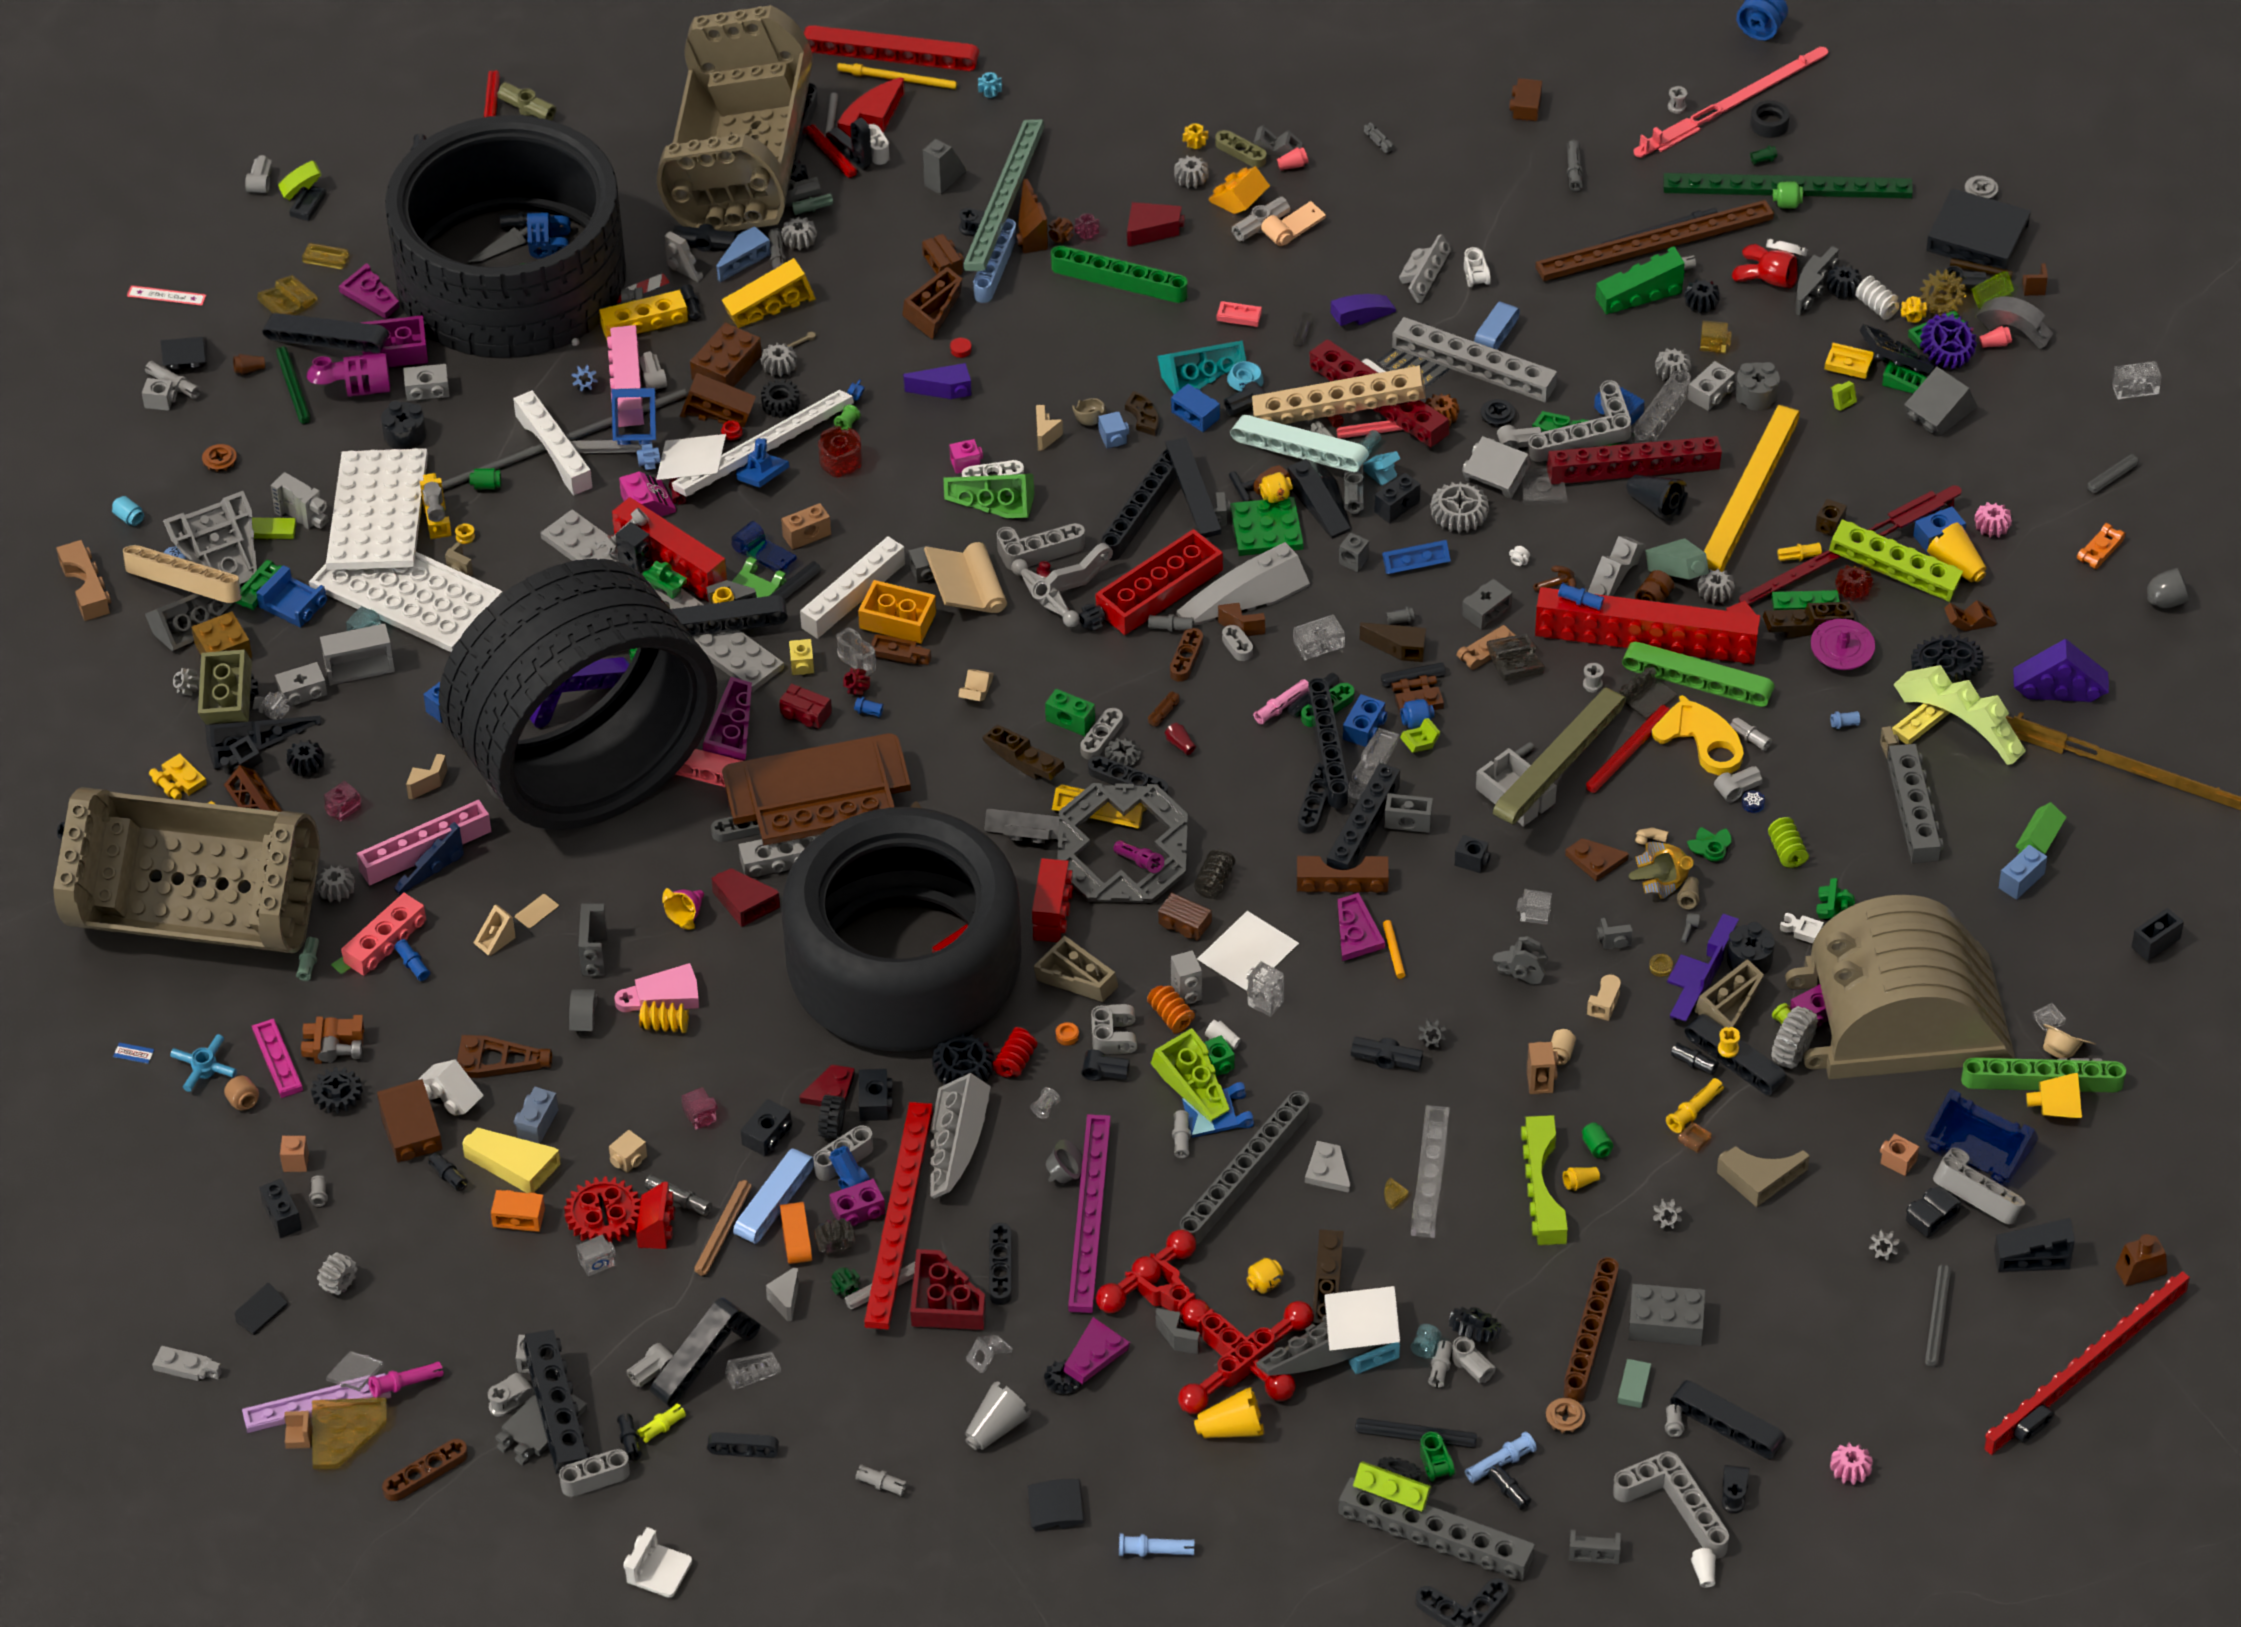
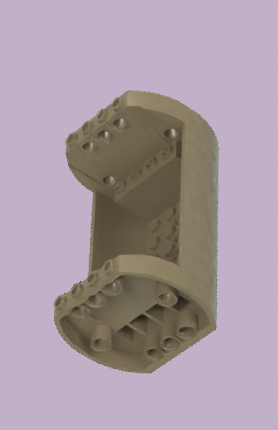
(742, 75)
(122, 839)

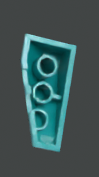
(1199, 365)

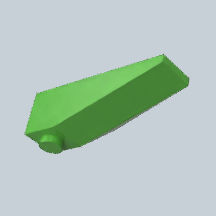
(996, 494)

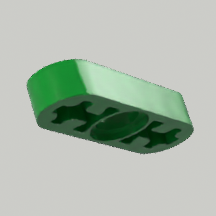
(1344, 700)

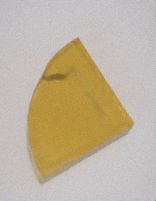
(1394, 1193)

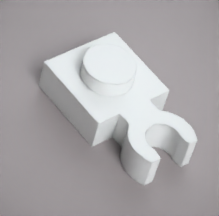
(1804, 929)

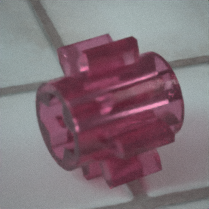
(1086, 226)

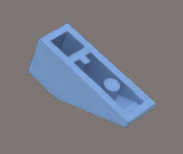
(744, 251)

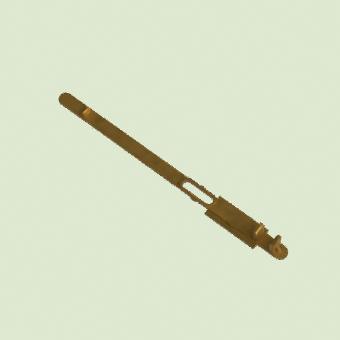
(2056, 741)

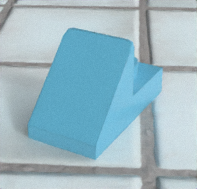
(1382, 467)

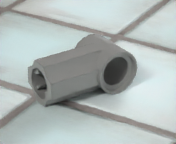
(258, 179)
(652, 373)
(1516, 437)
(1734, 785)
(1468, 1357)
(650, 1366)

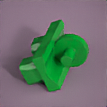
(665, 578)
(1836, 898)

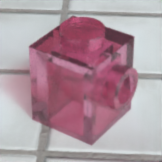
(342, 801)
(699, 1108)

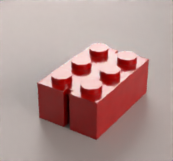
(1052, 900)

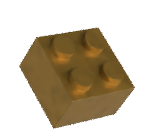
(221, 634)

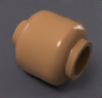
(241, 1092)

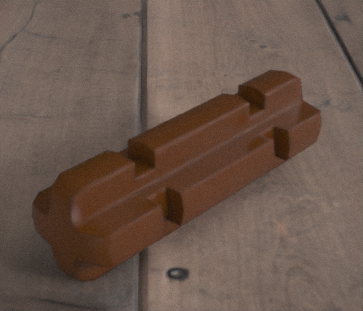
(1163, 709)

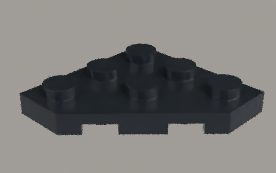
(1898, 352)

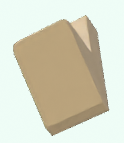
(1047, 429)

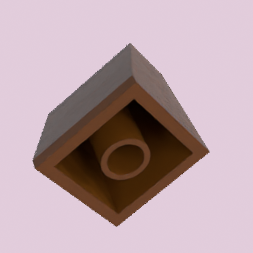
(409, 1120)

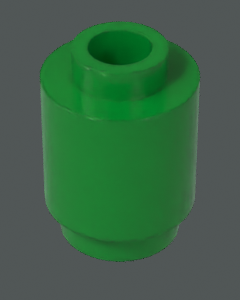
(485, 479)
(1597, 1140)

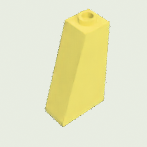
(511, 1158)

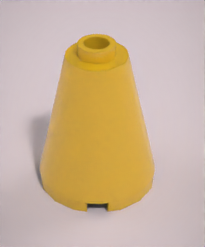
(1958, 550)
(1232, 1417)

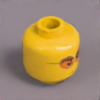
(1275, 487)

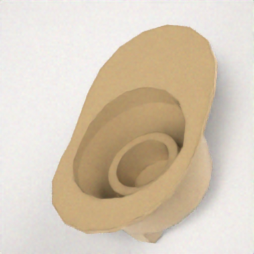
(2061, 1044)

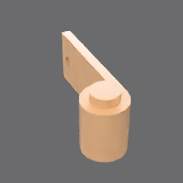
(1295, 224)

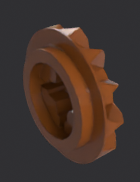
(224, 451)

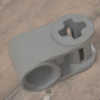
(512, 1392)

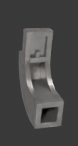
(2018, 314)

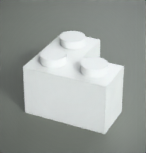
(452, 1085)

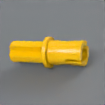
(1799, 552)

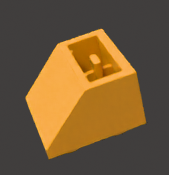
(1239, 190)

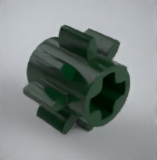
(845, 1281)

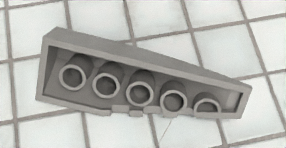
(1254, 583)
(956, 1129)

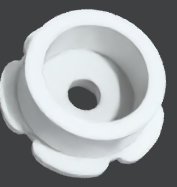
(1519, 556)

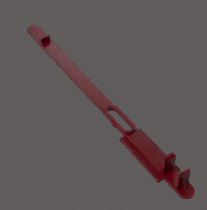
(1899, 517)

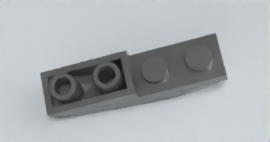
(1812, 278)

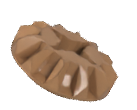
(1557, 1409)

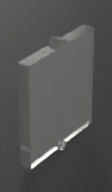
(354, 1371)

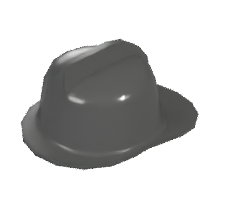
(1064, 1162)

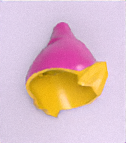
(682, 906)

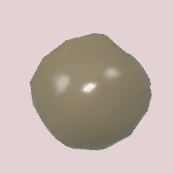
(1089, 410)

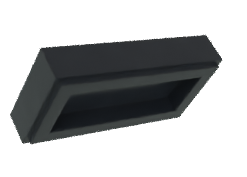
(307, 203)

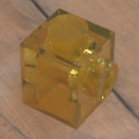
(1714, 336)

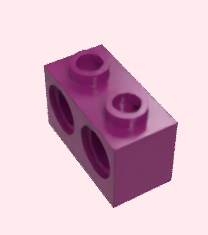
(858, 1202)

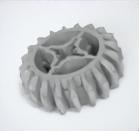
(1446, 507)
(1794, 1037)

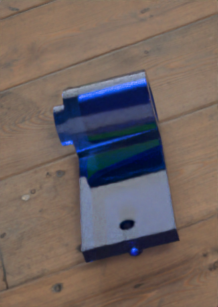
(753, 543)

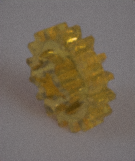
(1949, 287)

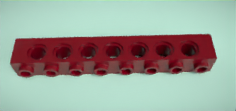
(1412, 416)
(1634, 459)

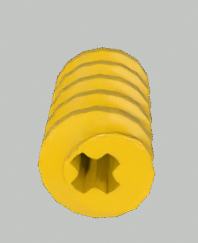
(665, 1017)

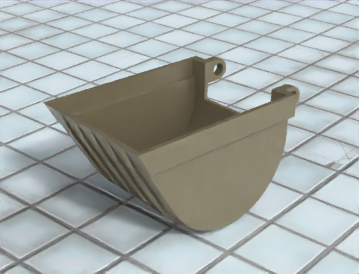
(1902, 990)

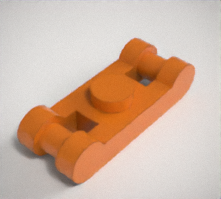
(2100, 546)

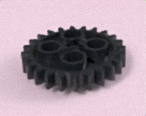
(1955, 655)

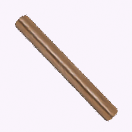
(722, 1228)

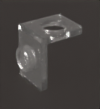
(989, 1345)

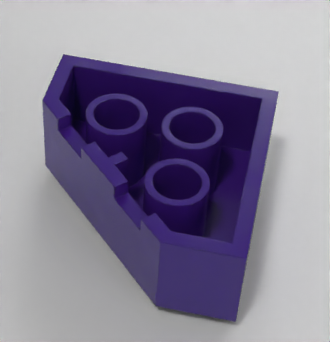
(2062, 675)

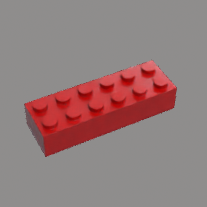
(671, 545)
(1159, 581)

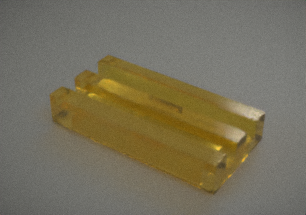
(325, 255)

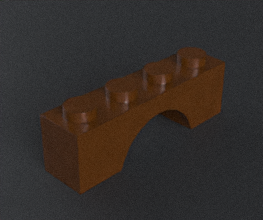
(1316, 876)

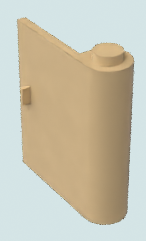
(967, 578)

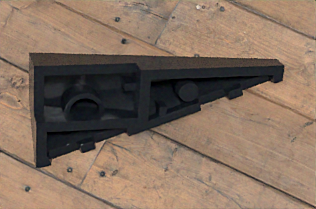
(261, 732)

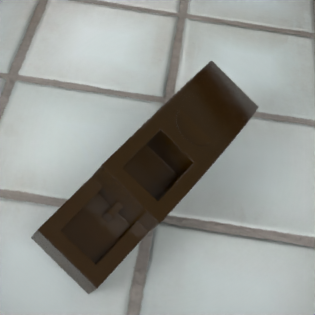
(1805, 621)
(1020, 754)
(1328, 1270)

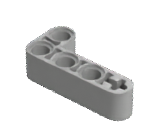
(1040, 547)
(1976, 1188)

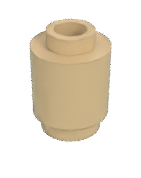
(1563, 1042)

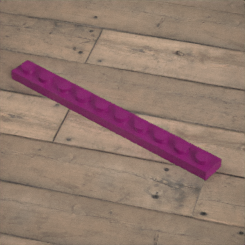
(1089, 1214)

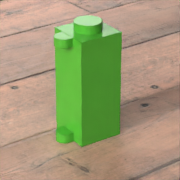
(2042, 828)

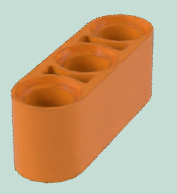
(795, 1233)

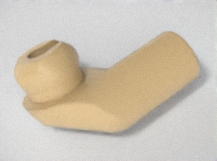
(1651, 833)

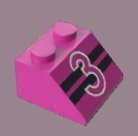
(647, 492)

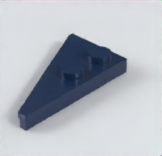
(434, 859)

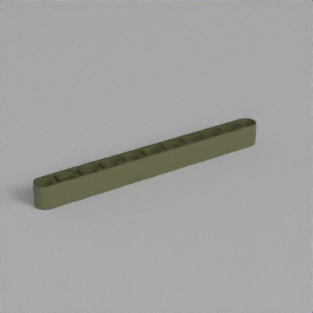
(1559, 756)

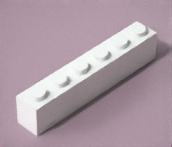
(852, 587)

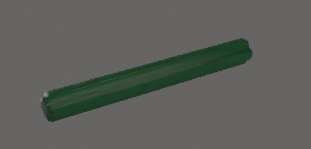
(293, 385)

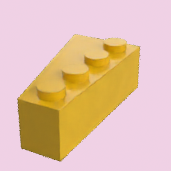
(769, 294)

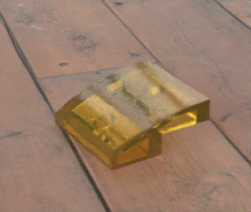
(287, 296)

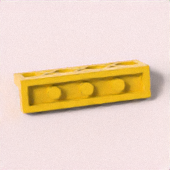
(1108, 813)

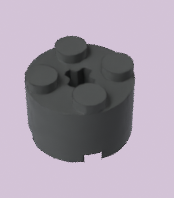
(1757, 385)

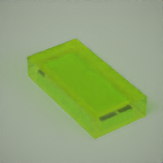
(1995, 287)

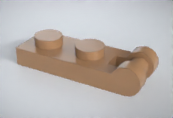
(1480, 650)

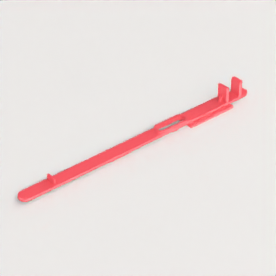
(1665, 139)

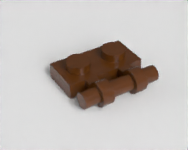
(1431, 695)

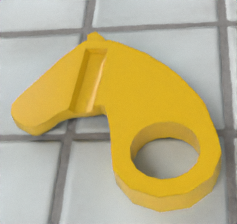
(1708, 730)

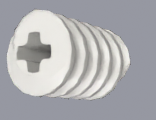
(1877, 297)

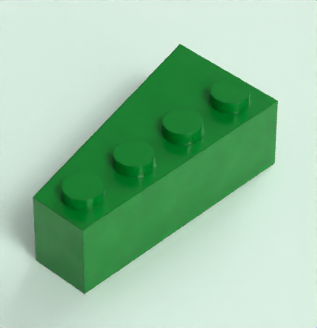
(1642, 283)

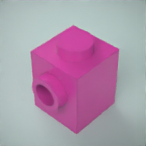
(964, 455)

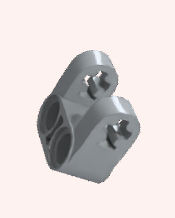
(1103, 1021)

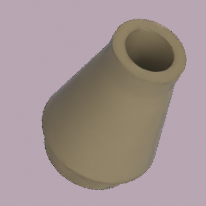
(1689, 894)

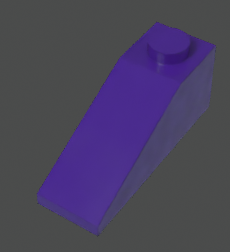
(941, 382)

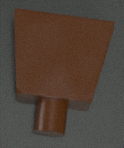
(2141, 1260)

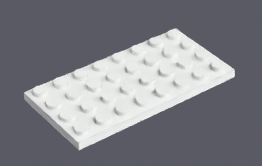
(377, 509)
(419, 599)

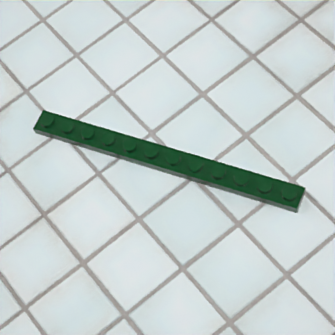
(1764, 184)

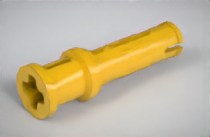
(1688, 1111)

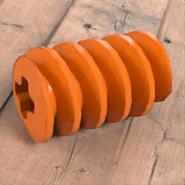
(1171, 1008)

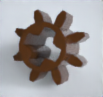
(1061, 230)

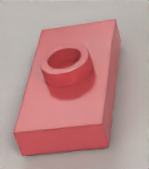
(1239, 313)

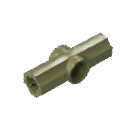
(526, 101)

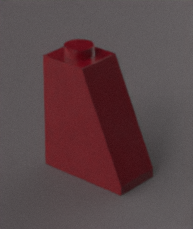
(1153, 222)
(744, 896)

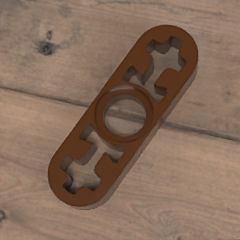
(1187, 662)

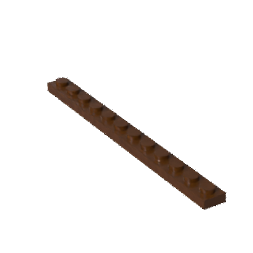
(1654, 240)

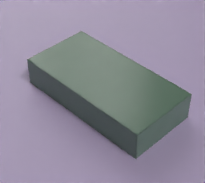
(1634, 1383)

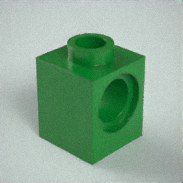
(1220, 1055)

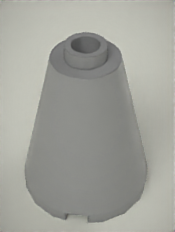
(995, 1417)

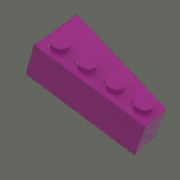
(730, 723)

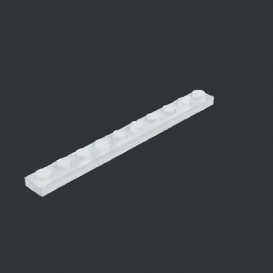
(775, 436)

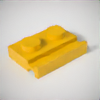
(1849, 360)

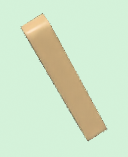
(182, 573)

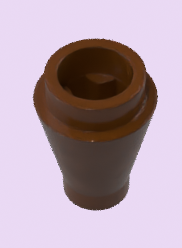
(247, 363)

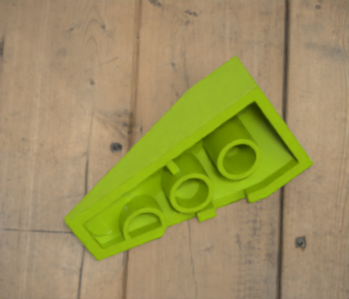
(1189, 1072)

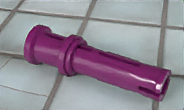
(1142, 857)

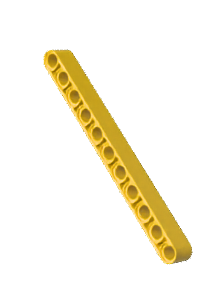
(1750, 487)

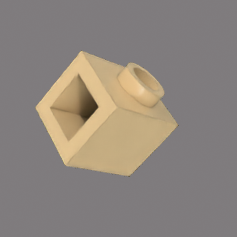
(627, 1151)

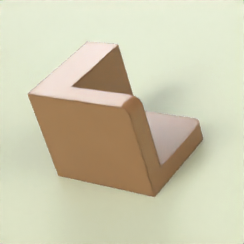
(298, 1429)

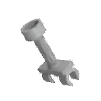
(638, 518)

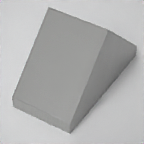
(783, 1293)

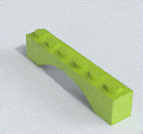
(1550, 1218)

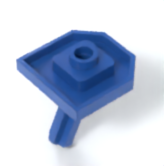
(761, 466)

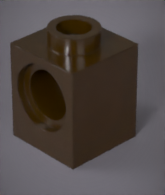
(1830, 517)

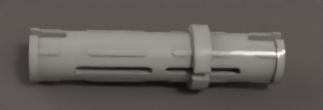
(180, 383)

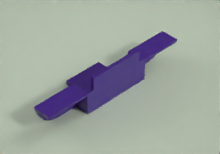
(1697, 975)

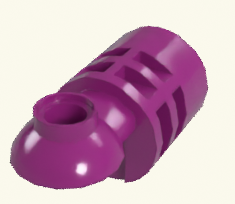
(361, 373)

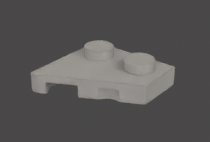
(680, 257)
(1327, 1168)

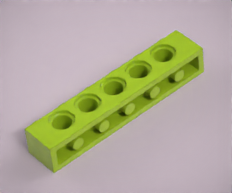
(1901, 569)

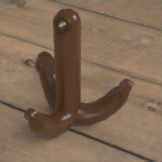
(1565, 575)

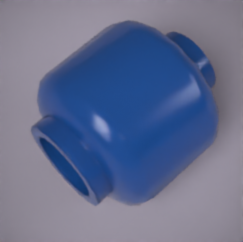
(1415, 712)

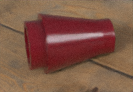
(1178, 736)

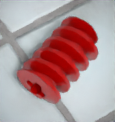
(1015, 1053)

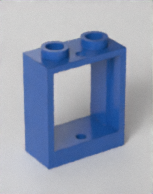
(633, 392)

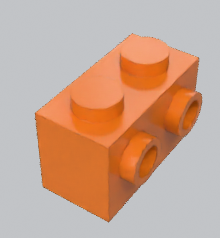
(518, 1210)

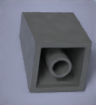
(1940, 402)

